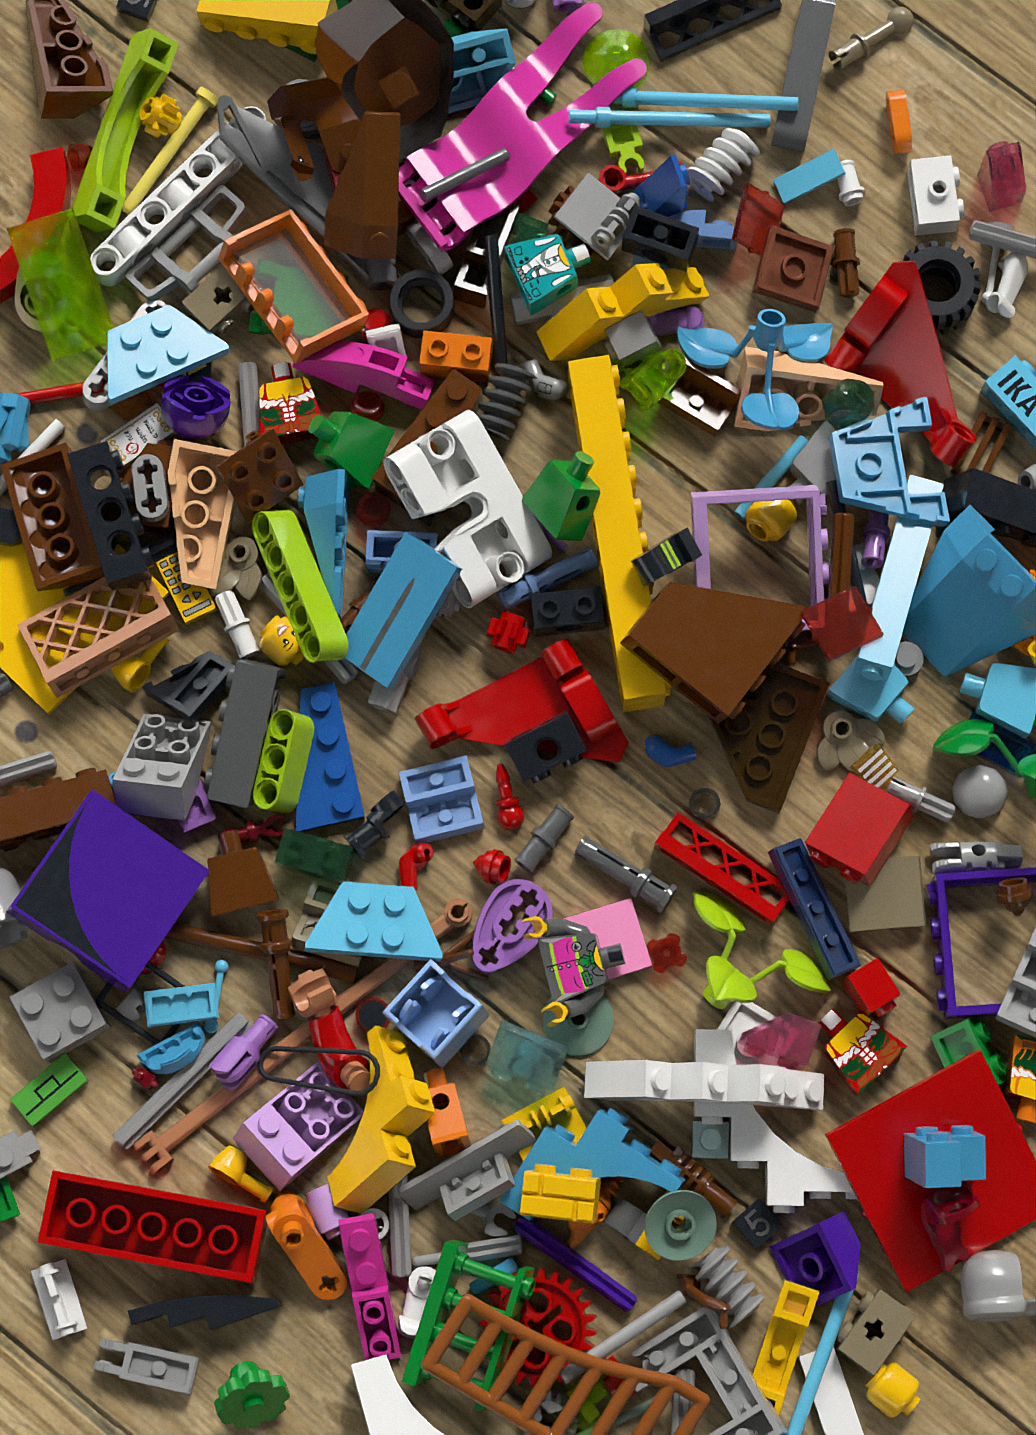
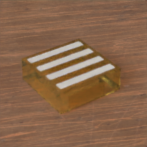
(875, 766)

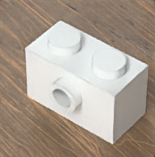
(934, 195)

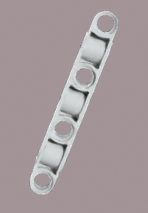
(173, 200)

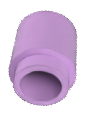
(323, 1212)

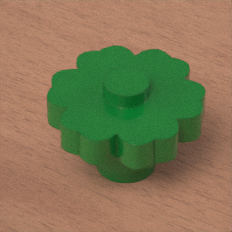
(251, 1396)

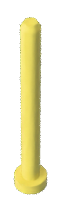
(205, 100)

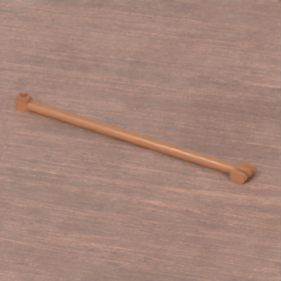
(298, 1038)

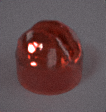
(78, 155)

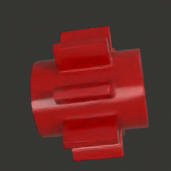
(508, 632)

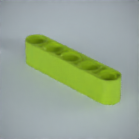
(300, 586)

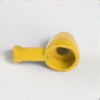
(134, 671)
(231, 1166)

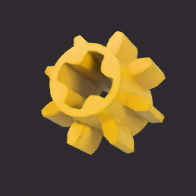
(160, 115)

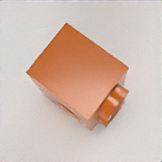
(451, 351)

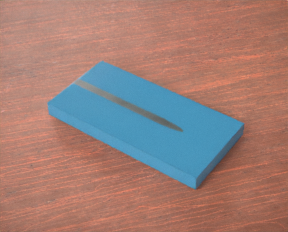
(400, 609)

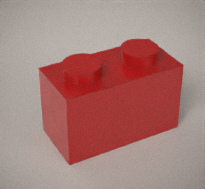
(872, 989)

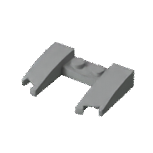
(703, 1339)

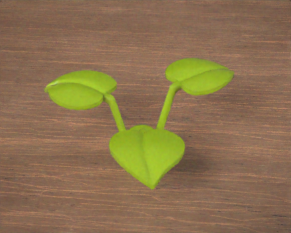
(729, 984)

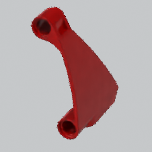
(898, 345)
(526, 699)

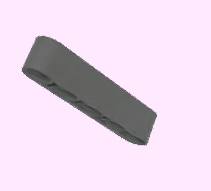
(804, 72)

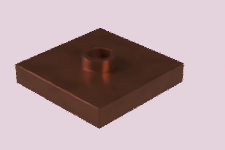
(793, 268)

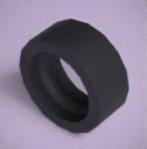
(421, 278)

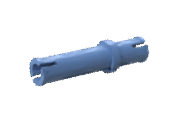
(547, 578)

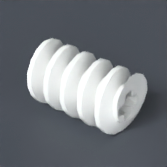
(720, 161)

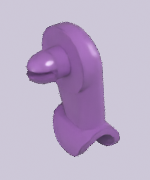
(668, 321)

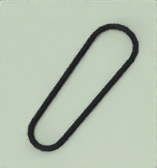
(318, 1086)

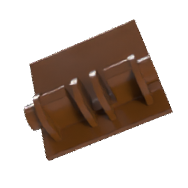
(259, 474)

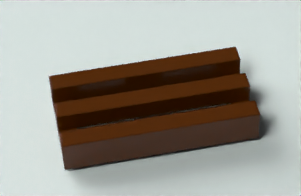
(993, 424)

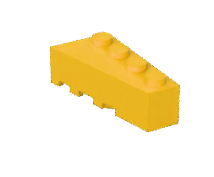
(274, 20)

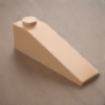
(801, 380)
(200, 510)

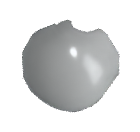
(979, 791)

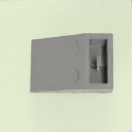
(161, 767)

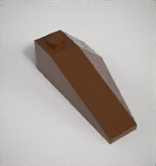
(65, 66)
(365, 203)

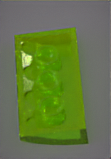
(61, 284)

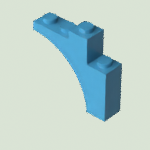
(600, 1149)

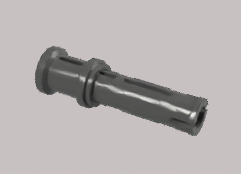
(639, 881)

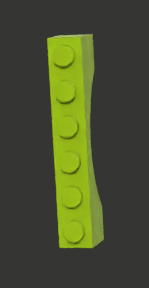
(104, 179)

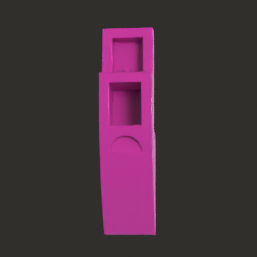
(380, 369)
(369, 1287)

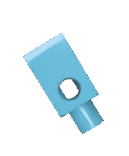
(1005, 696)
(869, 697)

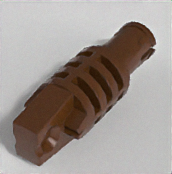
(697, 1178)

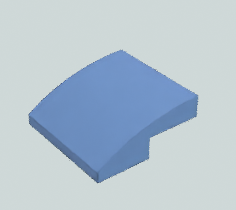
(441, 800)

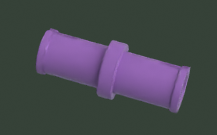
(876, 535)

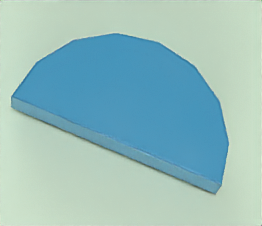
(174, 1051)

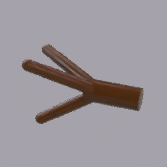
(451, 955)

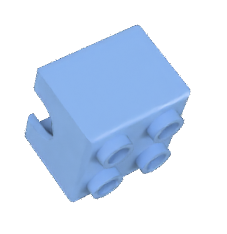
(436, 1013)

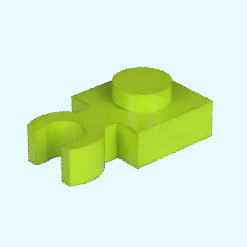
(624, 142)

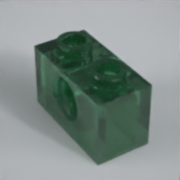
(314, 856)

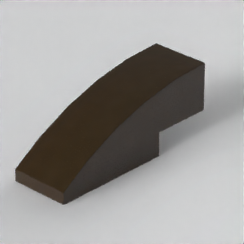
(472, 280)

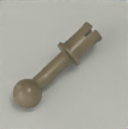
(898, 21)

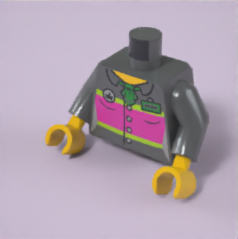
(573, 965)

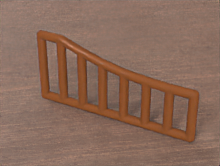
(561, 1355)

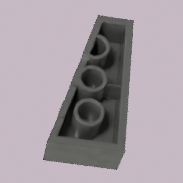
(243, 731)

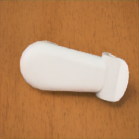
(1013, 275)
(416, 1297)

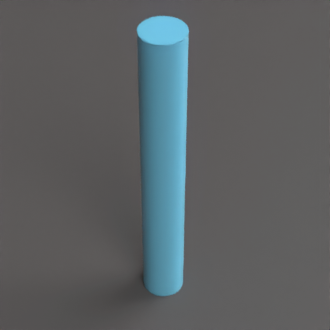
(775, 472)

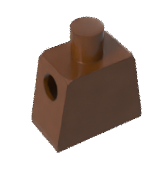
(238, 877)

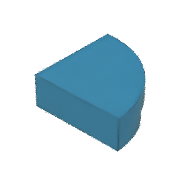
(479, 1285)

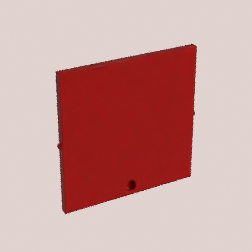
(873, 1162)

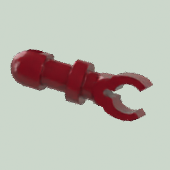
(254, 831)

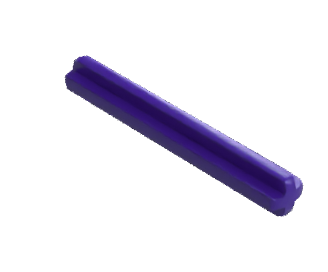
(576, 1263)

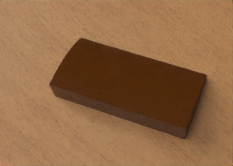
(52, 519)

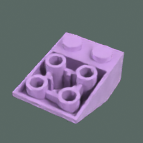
(297, 1128)

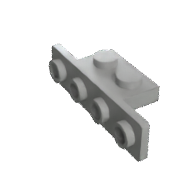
(471, 1175)

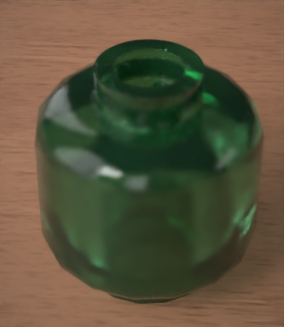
(848, 403)

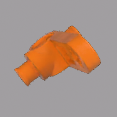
(304, 1246)

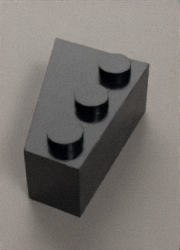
(1000, 502)

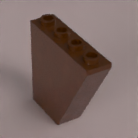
(712, 643)

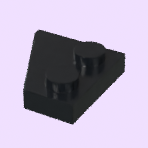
(192, 686)

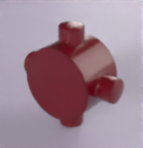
(145, 1078)

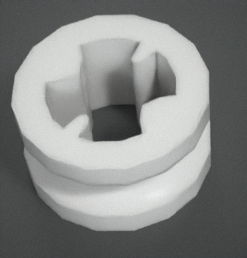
(380, 1214)

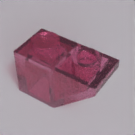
(1002, 175)
(785, 1038)

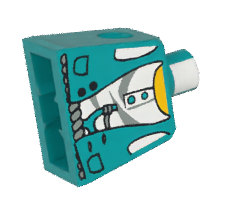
(545, 269)

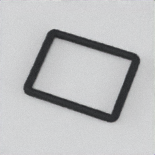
(99, 1001)

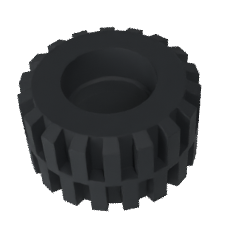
(959, 272)

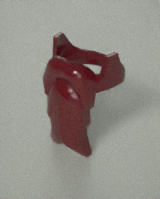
(940, 1219)

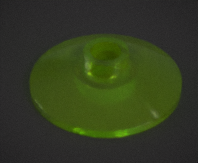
(598, 52)

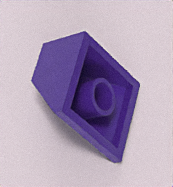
(821, 1257)

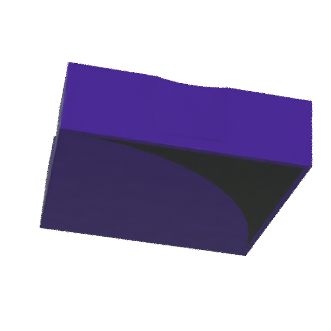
(108, 891)

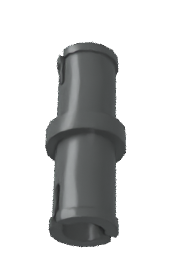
(544, 838)

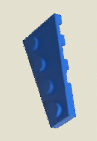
(330, 782)

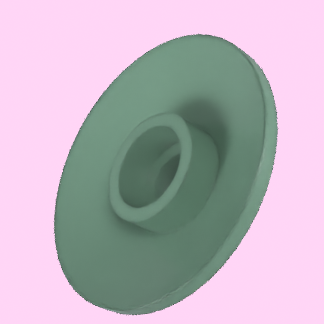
(586, 1037)
(689, 1237)

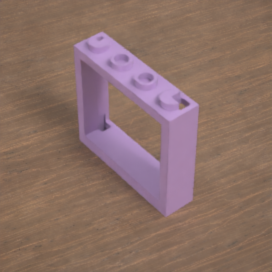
(816, 536)

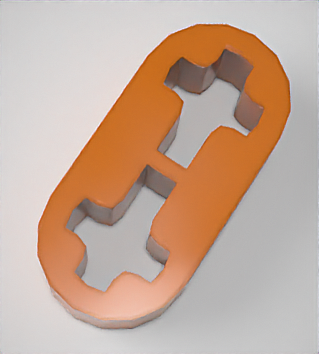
(898, 121)

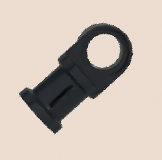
(372, 830)

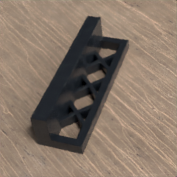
(684, 11)

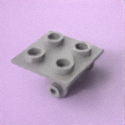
(597, 215)

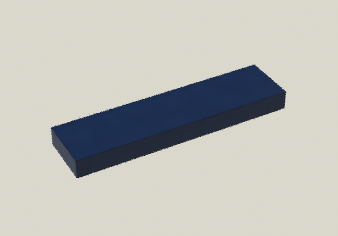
(814, 909)

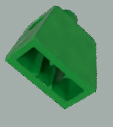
(351, 444)
(564, 497)

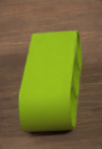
(285, 746)

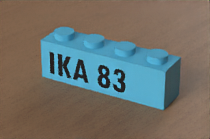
(1014, 396)

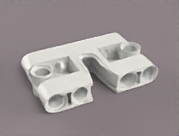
(472, 472)

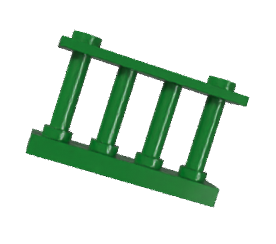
(445, 1297)

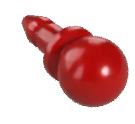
(510, 814)

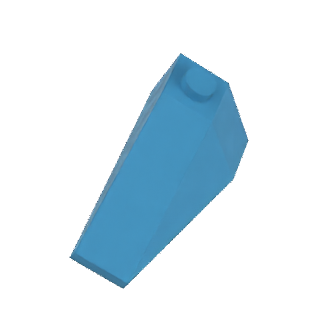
(326, 512)

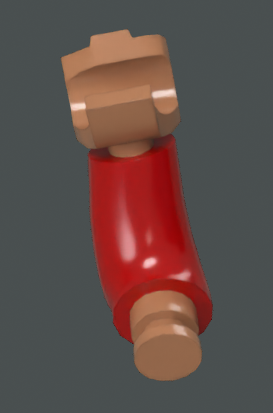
(315, 999)

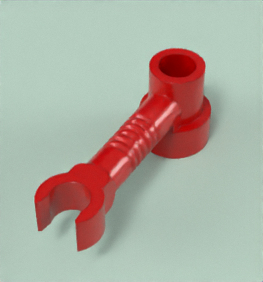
(616, 176)

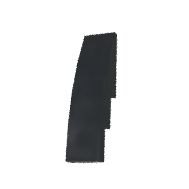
(217, 1309)

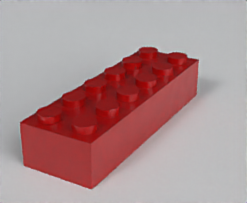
(153, 1226)

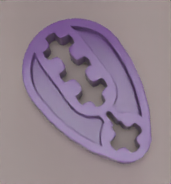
(496, 909)

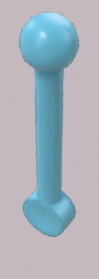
(221, 967)

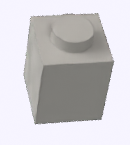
(632, 339)

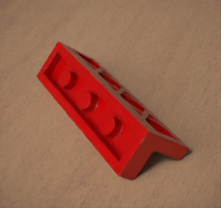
(715, 876)

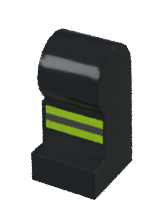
(666, 556)

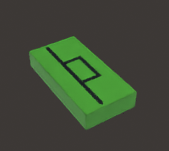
(49, 1089)

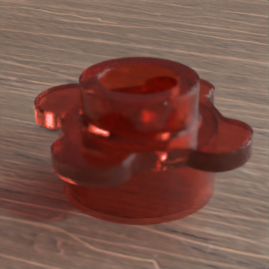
(669, 943)

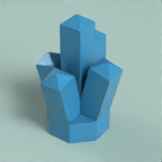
(13, 425)

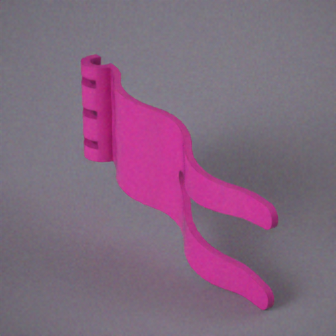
(502, 123)

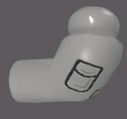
(545, 386)

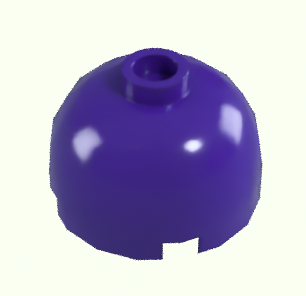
(195, 407)

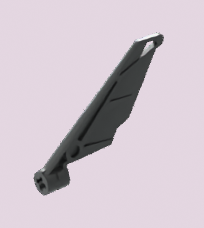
(267, 154)

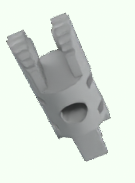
(975, 856)

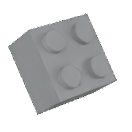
(60, 1012)

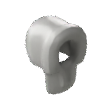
(994, 1288)

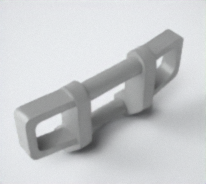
(161, 254)

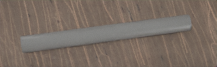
(627, 1333)

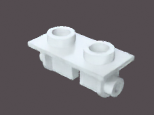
(59, 1299)

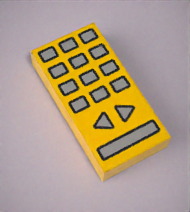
(191, 600)

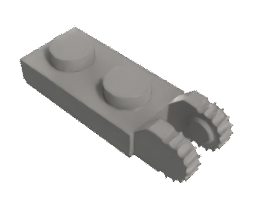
(151, 1366)

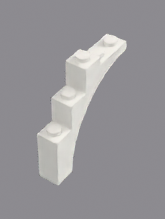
(703, 1083)
(753, 1141)
(385, 1403)

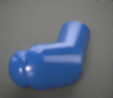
(666, 754)

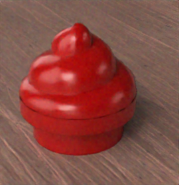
(493, 866)

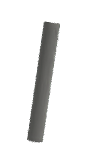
(464, 174)

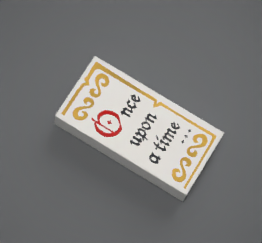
(134, 435)

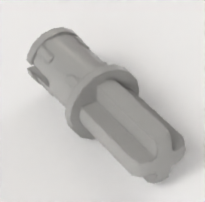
(921, 800)

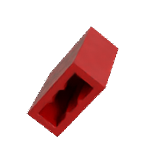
(858, 830)

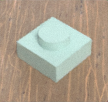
(710, 1140)

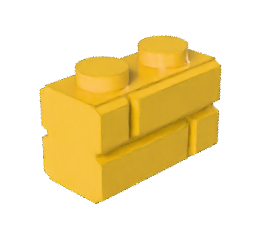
(560, 1195)

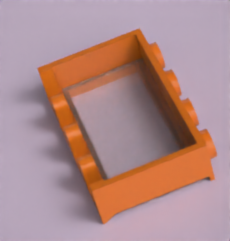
(293, 285)

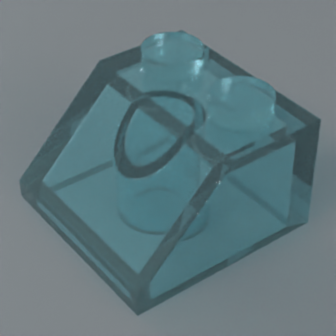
(527, 1057)

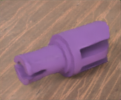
(242, 1053)

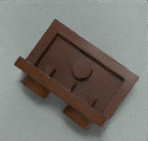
(702, 398)

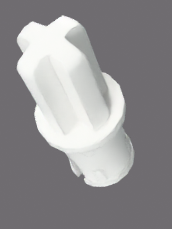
(237, 625)

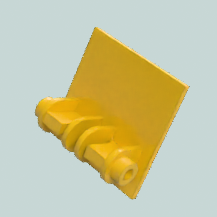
(549, 1111)

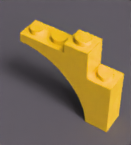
(596, 309)
(381, 1145)

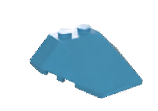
(970, 598)

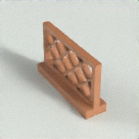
(106, 651)

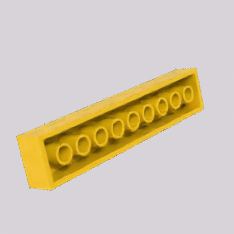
(615, 520)

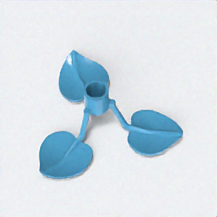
(802, 342)

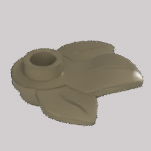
(240, 572)
(850, 745)

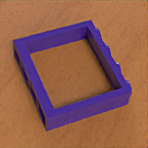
(940, 931)

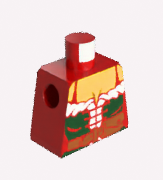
(287, 405)
(859, 1049)

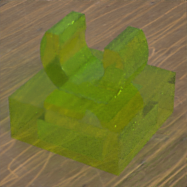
(588, 1409)

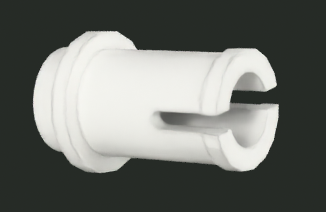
(849, 185)

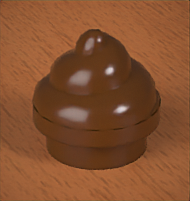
(1014, 894)

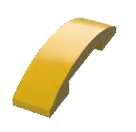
(783, 1340)

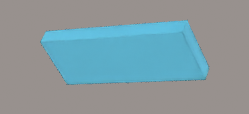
(809, 176)

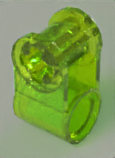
(650, 381)

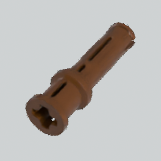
(276, 947)

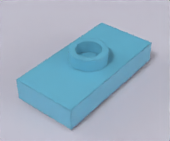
(181, 1005)

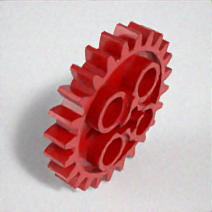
(573, 1313)

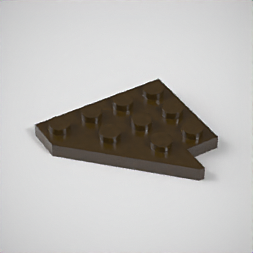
(771, 733)

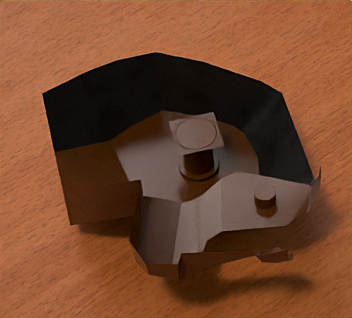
(374, 61)

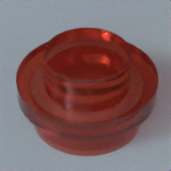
(368, 405)
(373, 509)

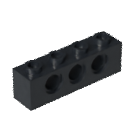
(87, 467)

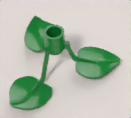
(973, 737)

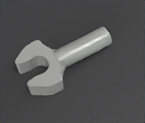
(488, 1213)

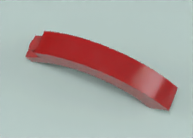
(50, 196)

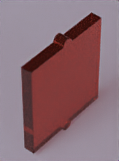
(754, 216)
(842, 623)

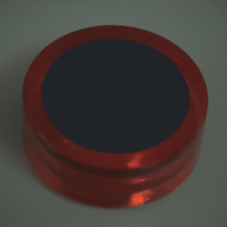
(370, 1014)

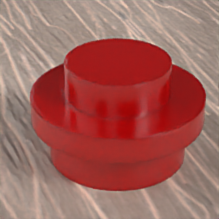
(376, 319)

